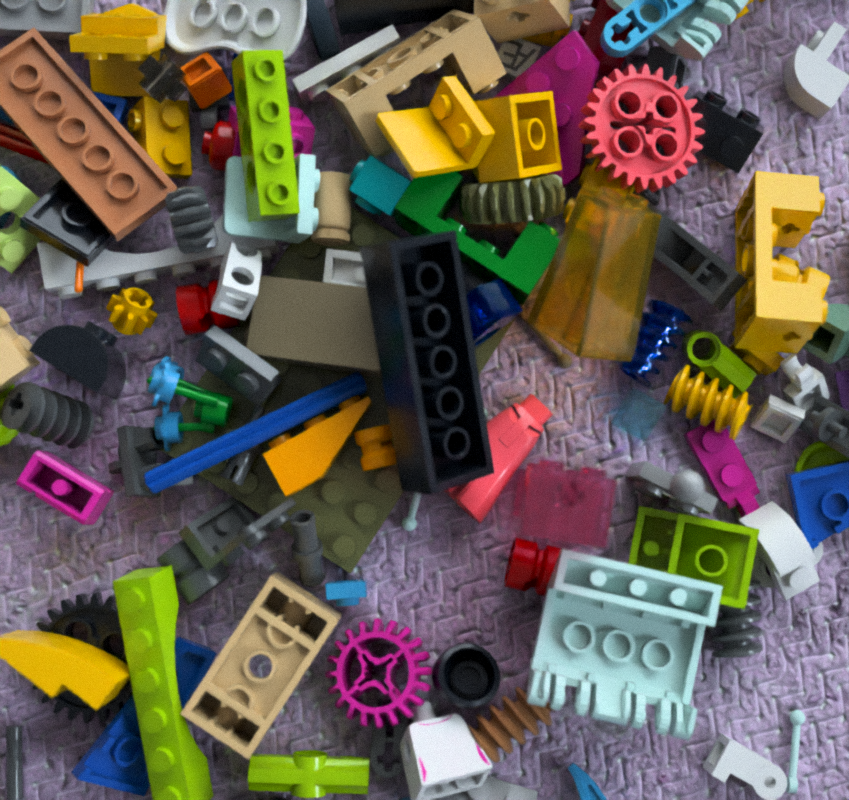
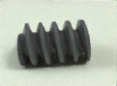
(47, 415)
(737, 628)

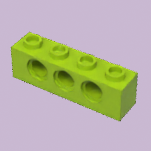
(265, 135)

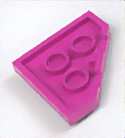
(570, 73)

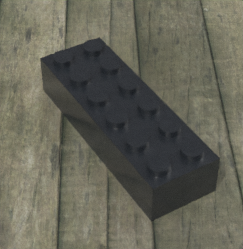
(427, 361)

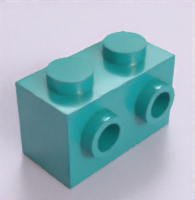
(377, 186)

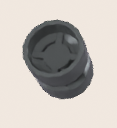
(192, 576)

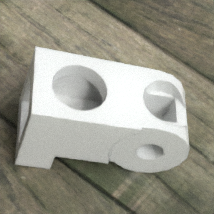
(238, 281)
(758, 772)

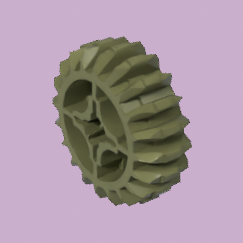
(512, 199)

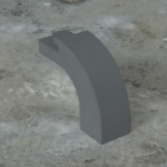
(695, 262)

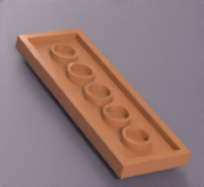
(79, 136)

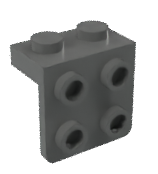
(228, 528)

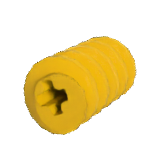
(709, 401)

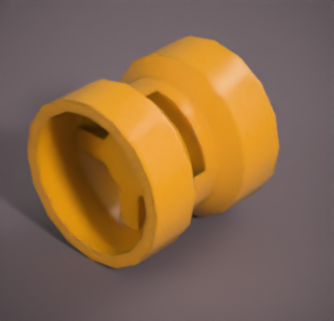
(376, 447)

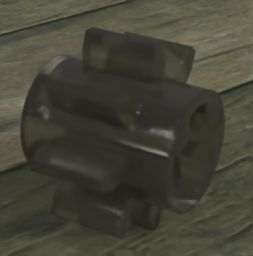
(162, 78)

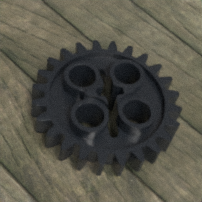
(101, 622)

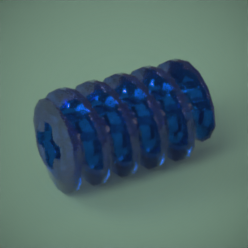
(652, 337)

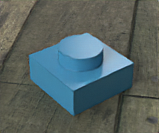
(346, 591)

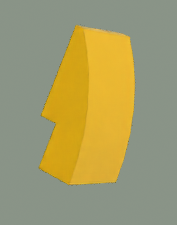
(65, 663)

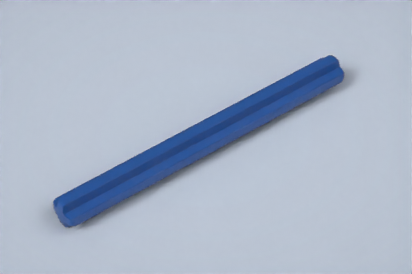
(254, 433)

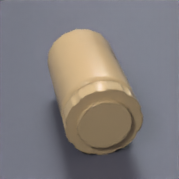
(334, 209)

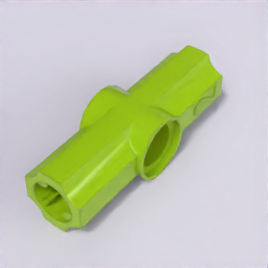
(308, 773)

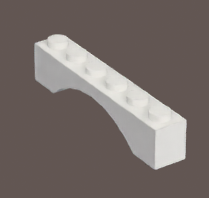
(117, 267)

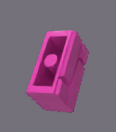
(65, 487)

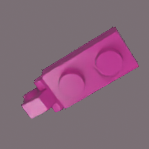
(724, 467)

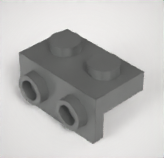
(237, 366)

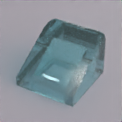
(638, 414)

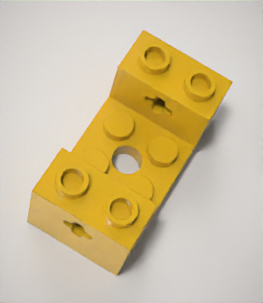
(769, 312)

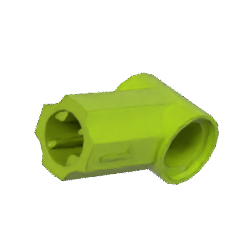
(719, 362)

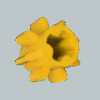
(131, 311)

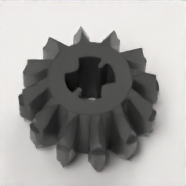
(191, 219)

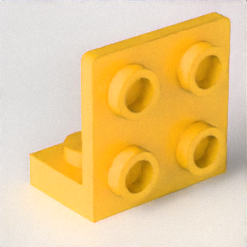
(439, 137)

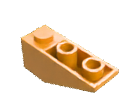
(311, 454)

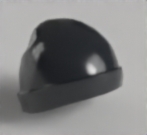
(466, 676)

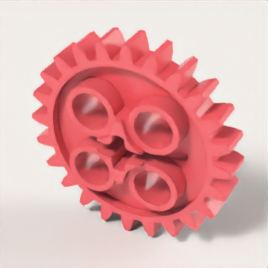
(641, 95)

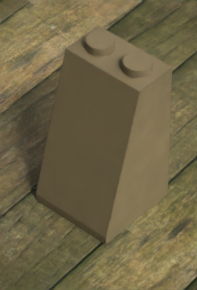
(313, 326)

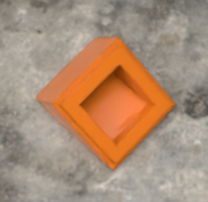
(205, 80)

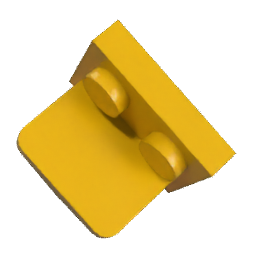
(118, 45)

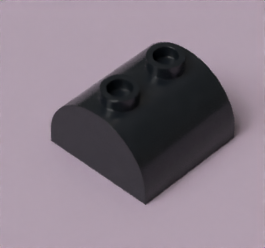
(85, 355)

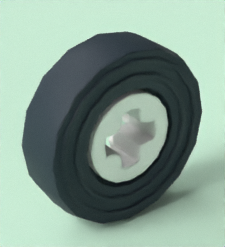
(321, 29)

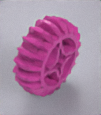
(365, 683)

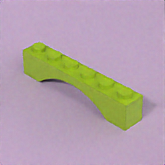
(148, 619)

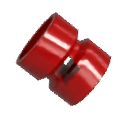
(195, 309)
(530, 566)

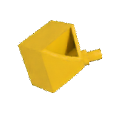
(524, 137)

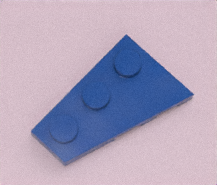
(820, 500)

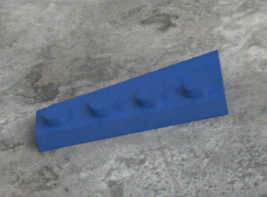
(118, 753)

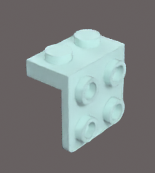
(290, 230)

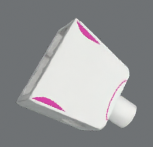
(441, 755)

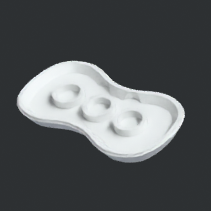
(235, 25)

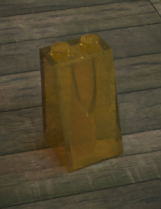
(599, 276)

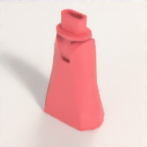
(511, 440)

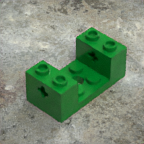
(428, 203)

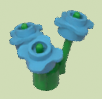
(210, 406)

